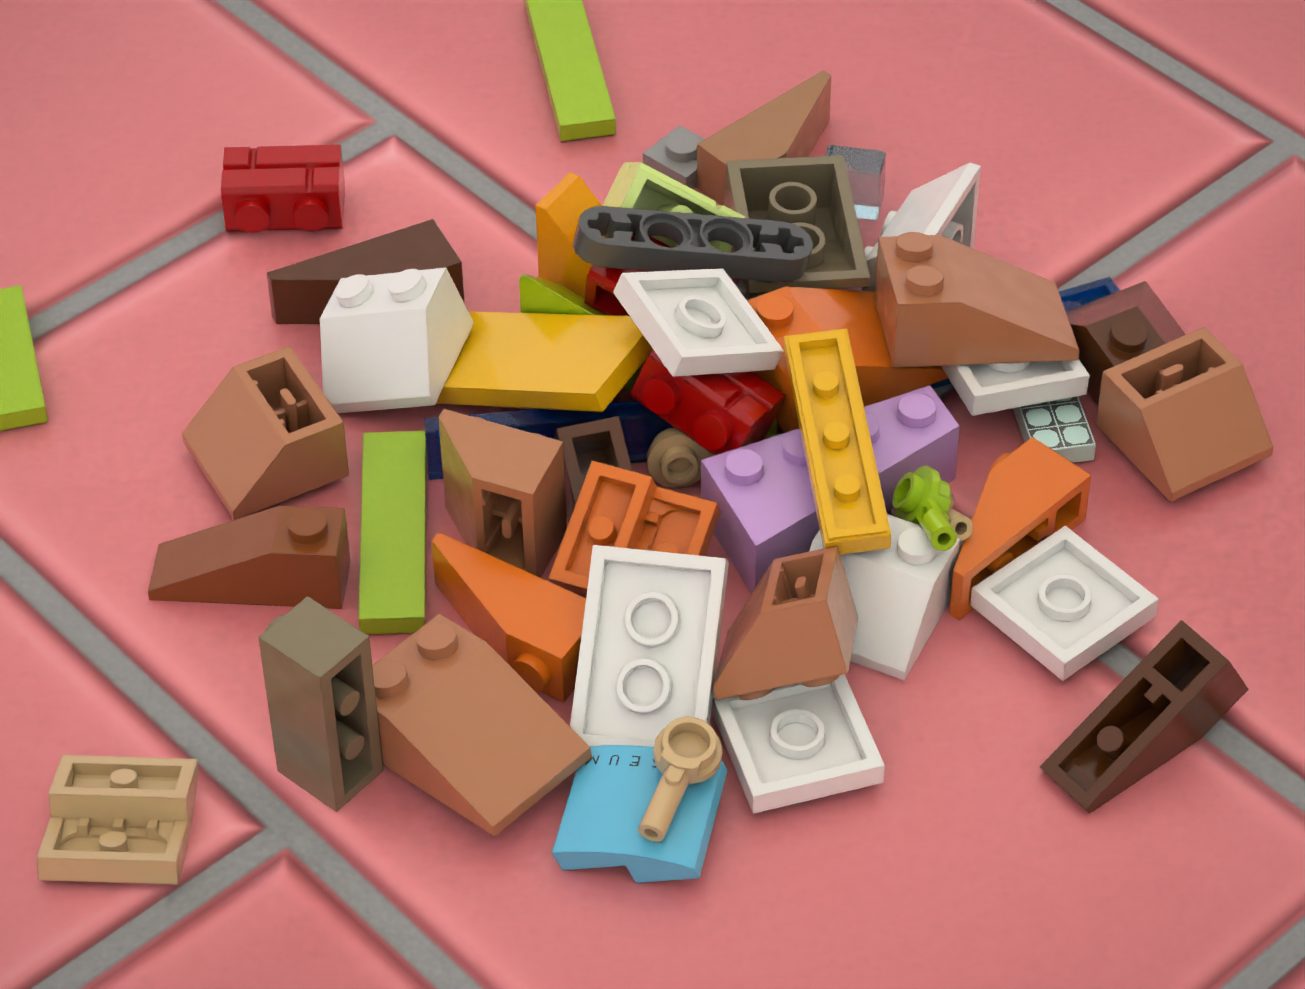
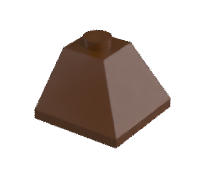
(1119, 330)

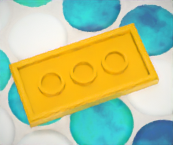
(545, 361)

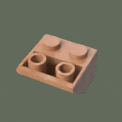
(1183, 414)
(267, 435)
(504, 489)
(791, 628)

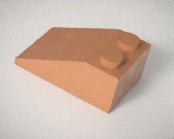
(965, 307)
(470, 726)

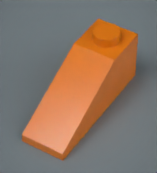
(1021, 504)
(515, 612)

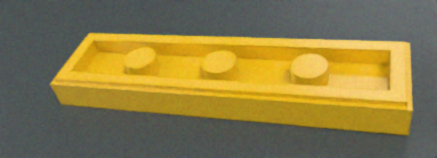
(837, 442)

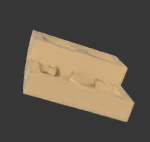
(118, 819)

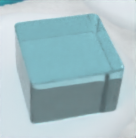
(865, 176)

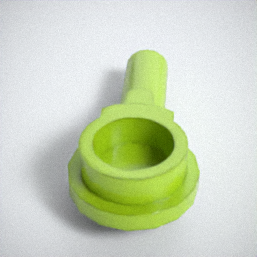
(925, 500)

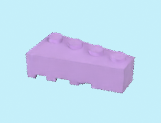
(768, 488)

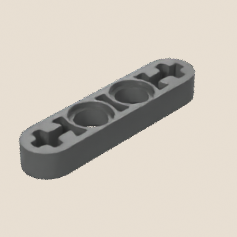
(692, 236)

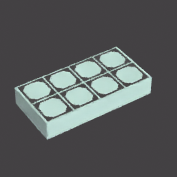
(1058, 426)

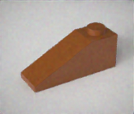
(258, 560)

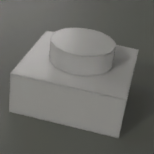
(676, 156)

